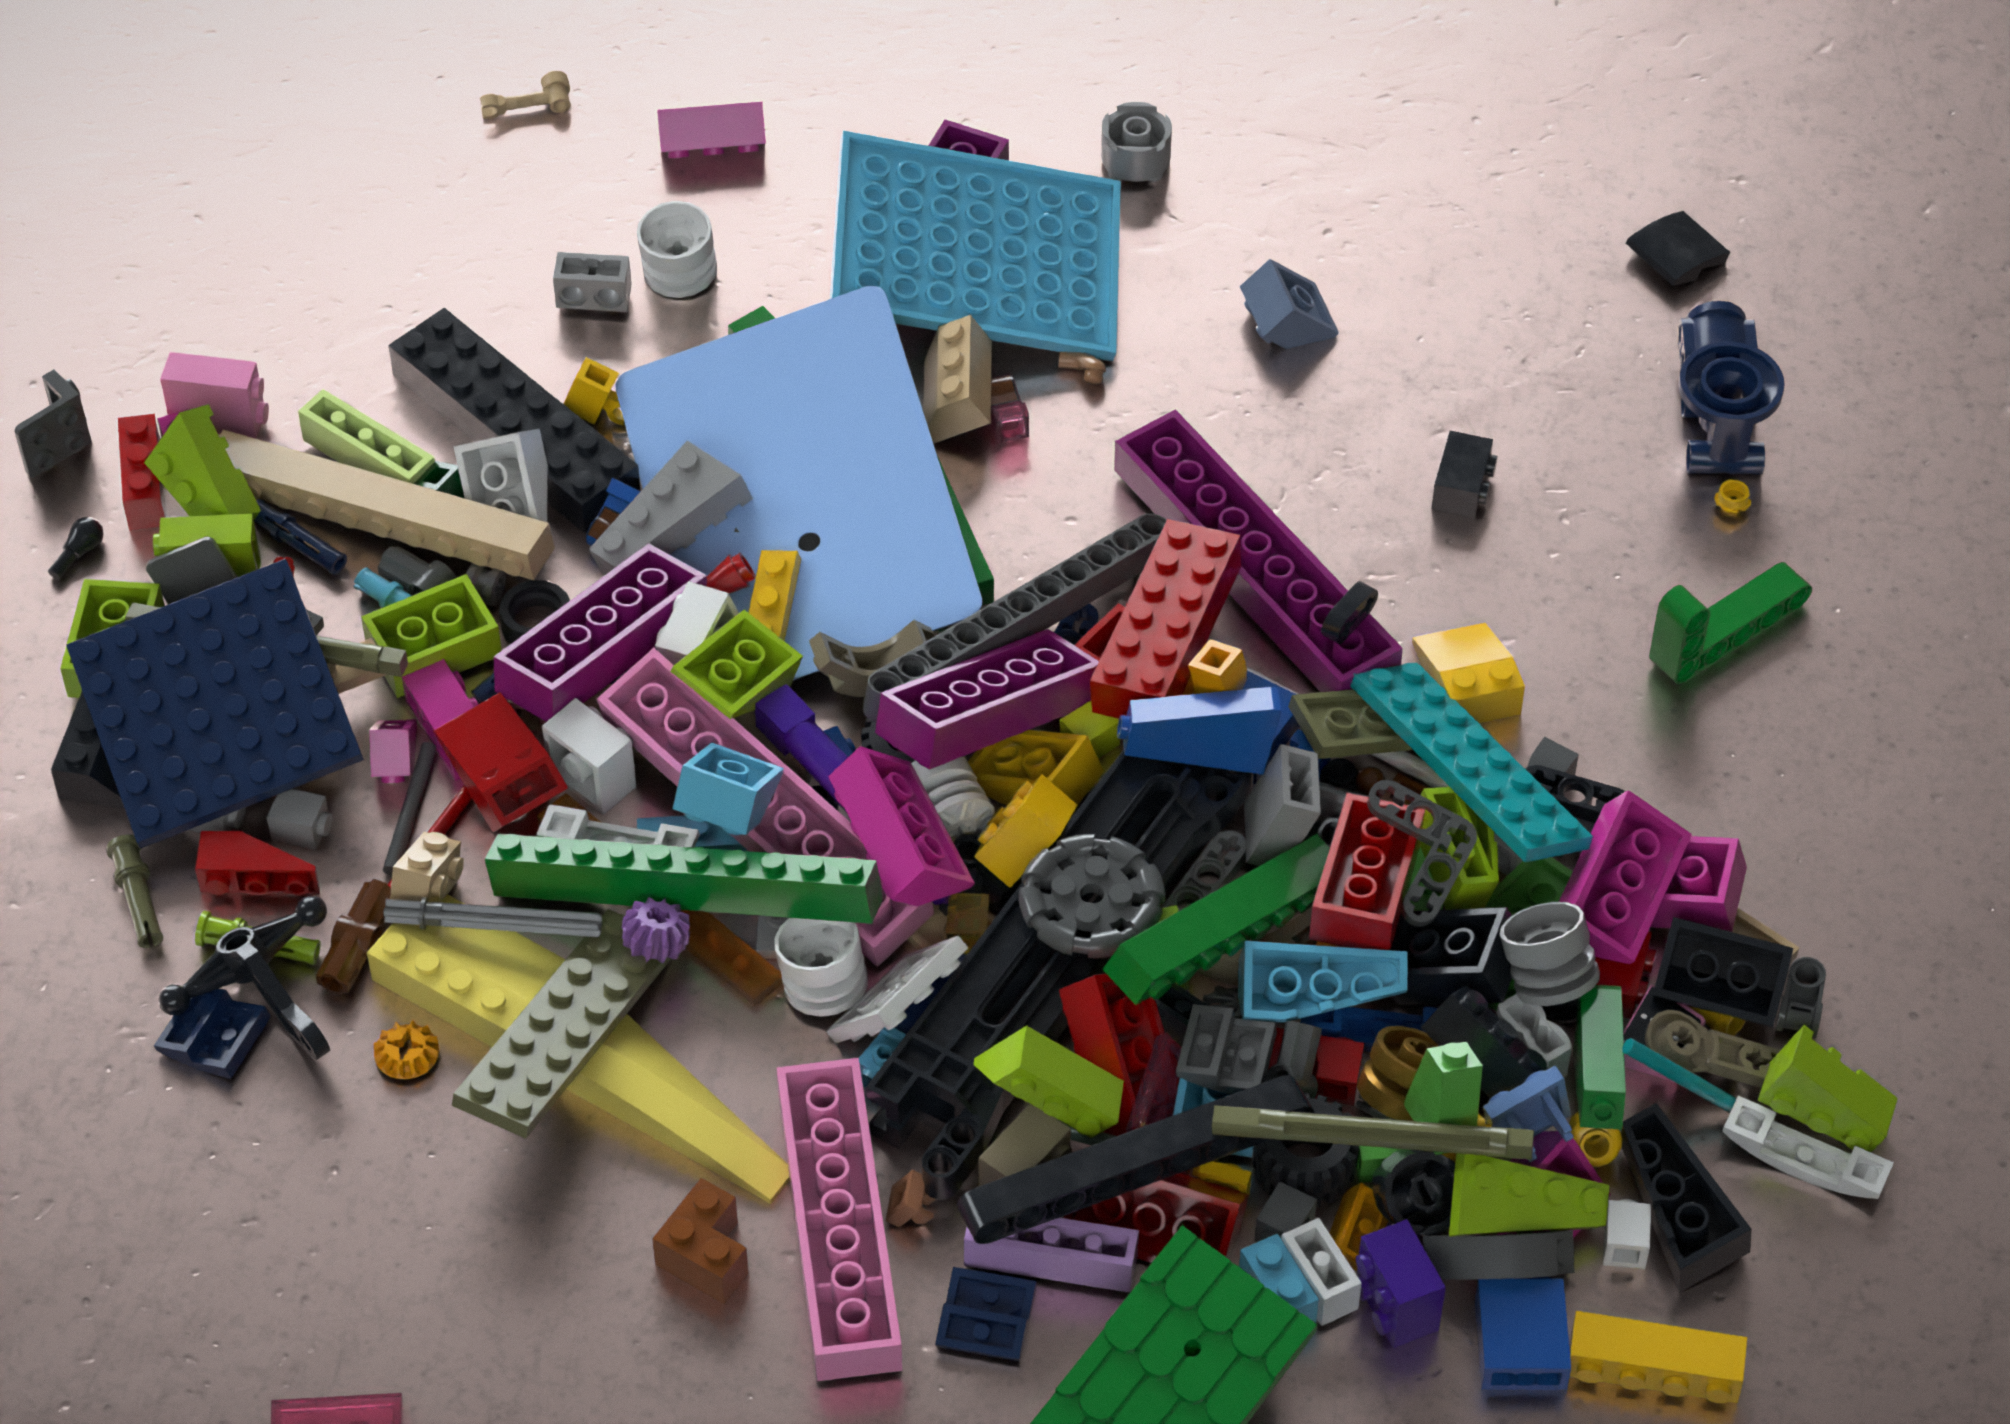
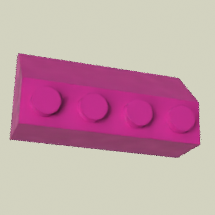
(899, 828)
(1625, 874)

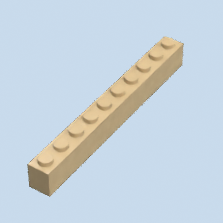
(392, 507)

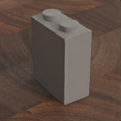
(1282, 804)

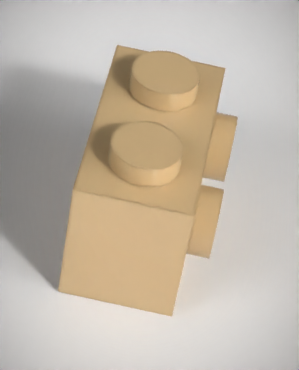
(427, 869)

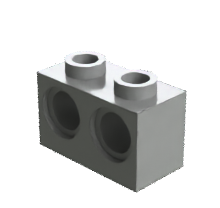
(592, 281)

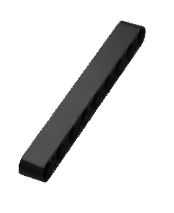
(1117, 1165)

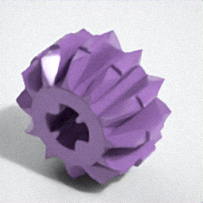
(655, 930)

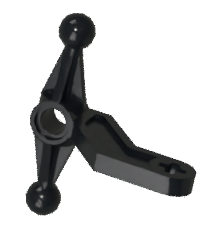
(244, 958)

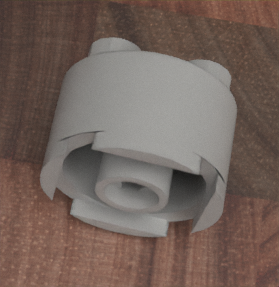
(1136, 142)

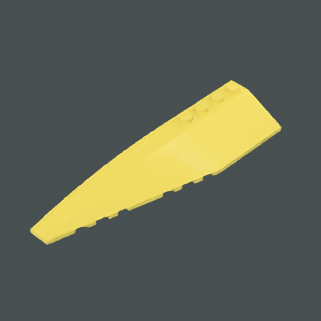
(489, 977)

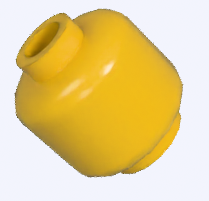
(1597, 1144)

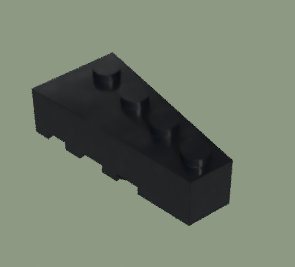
(1688, 1208)

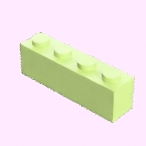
(360, 440)

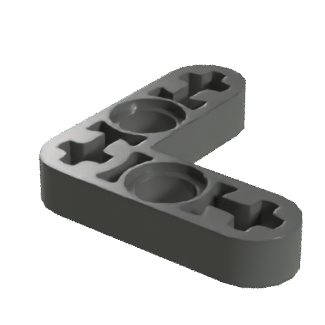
(1434, 836)

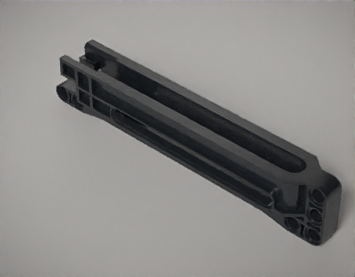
(1016, 978)

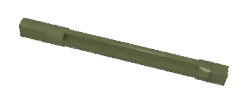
(336, 651)
(1372, 1132)

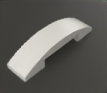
(574, 824)
(1804, 1156)

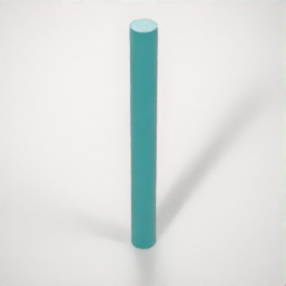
(1678, 1074)

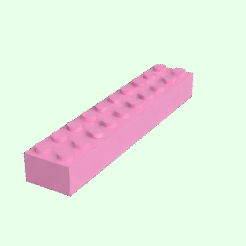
(675, 723)

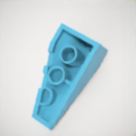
(1305, 980)

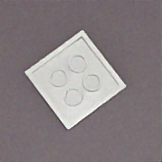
(903, 984)

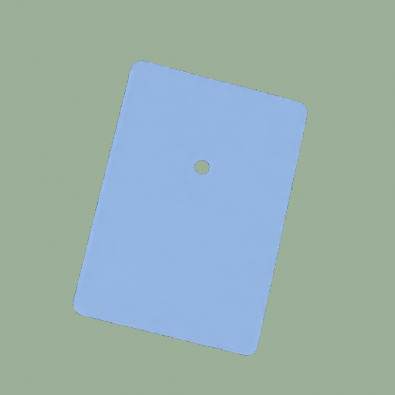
(829, 445)

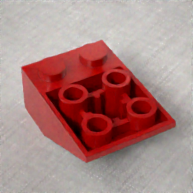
(499, 761)

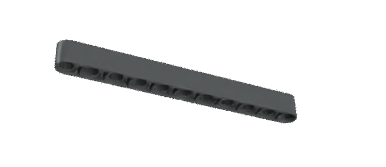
(1027, 608)

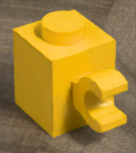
(593, 392)

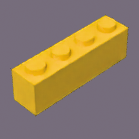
(1657, 1357)

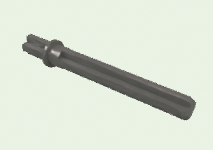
(492, 918)

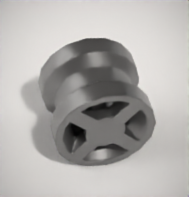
(488, 583)

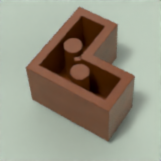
(697, 1244)

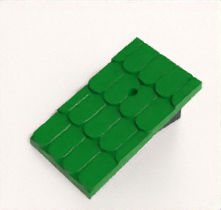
(1184, 1346)

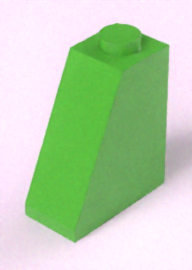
(1446, 1086)

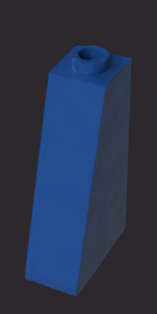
(1204, 729)

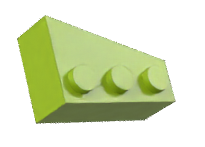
(197, 468)
(1827, 1094)

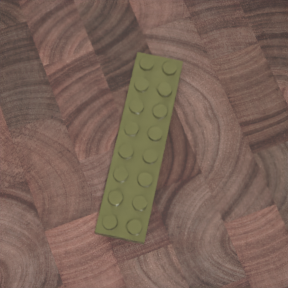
(557, 1032)

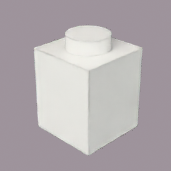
(1627, 1234)

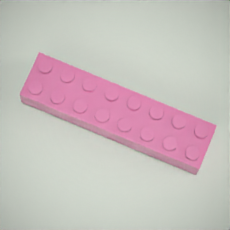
(839, 1220)

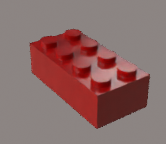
(1364, 878)

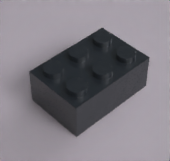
(1454, 952)

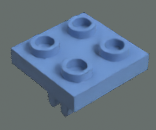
(1533, 1105)

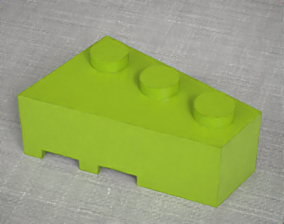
(1480, 870)

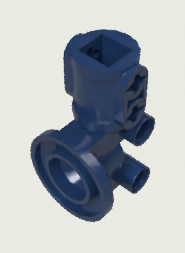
(1726, 387)

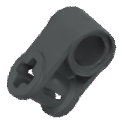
(1800, 1001)

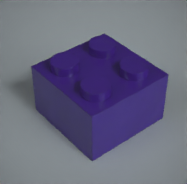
(1400, 1284)

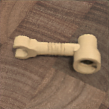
(555, 93)

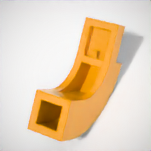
(1216, 669)

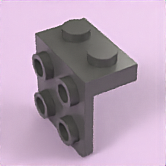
(55, 430)
(190, 569)

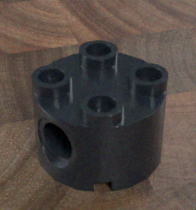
(1415, 1188)

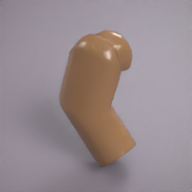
(1083, 361)

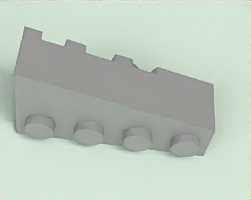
(672, 507)

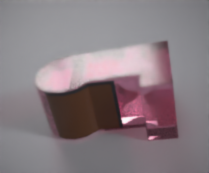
(1007, 407)

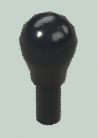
(83, 537)

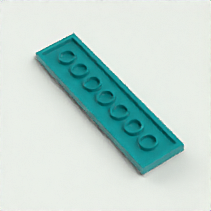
(1471, 762)

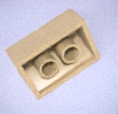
(957, 379)

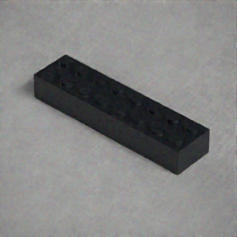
(495, 398)

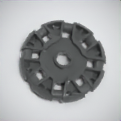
(1085, 876)

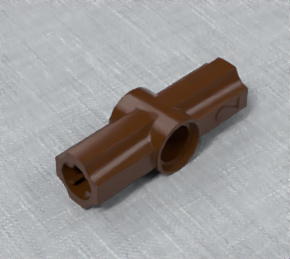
(353, 938)

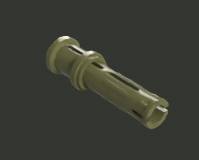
(132, 876)

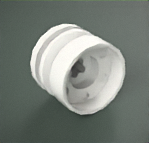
(677, 249)
(957, 797)
(821, 965)

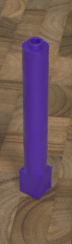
(793, 730)

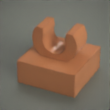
(907, 1201)

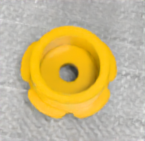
(1733, 497)

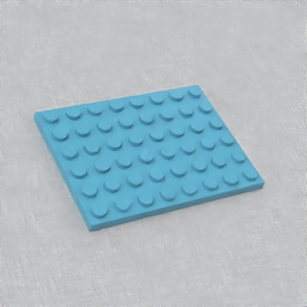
(979, 238)

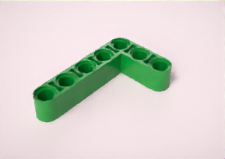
(1694, 637)

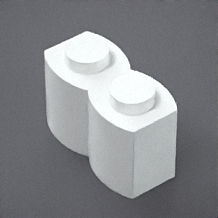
(1537, 1032)

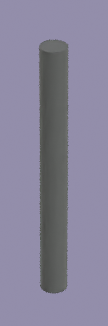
(410, 806)

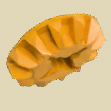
(416, 1061)

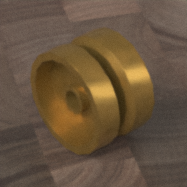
(1392, 1069)

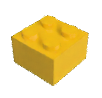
(1024, 828)

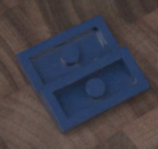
(213, 1033)
(986, 1314)

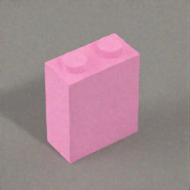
(225, 384)

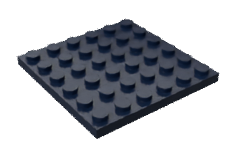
(213, 703)

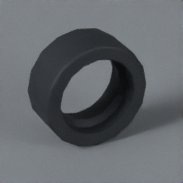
(525, 596)

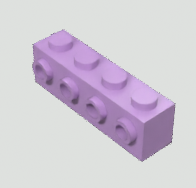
(1062, 1252)

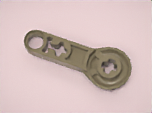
(1708, 1049)

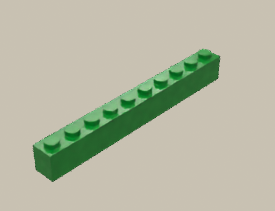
(686, 876)

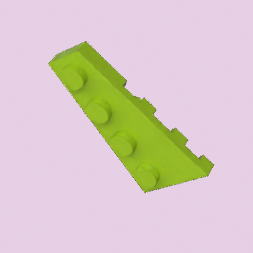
(1519, 1198)

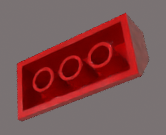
(1112, 1034)
(1164, 1206)

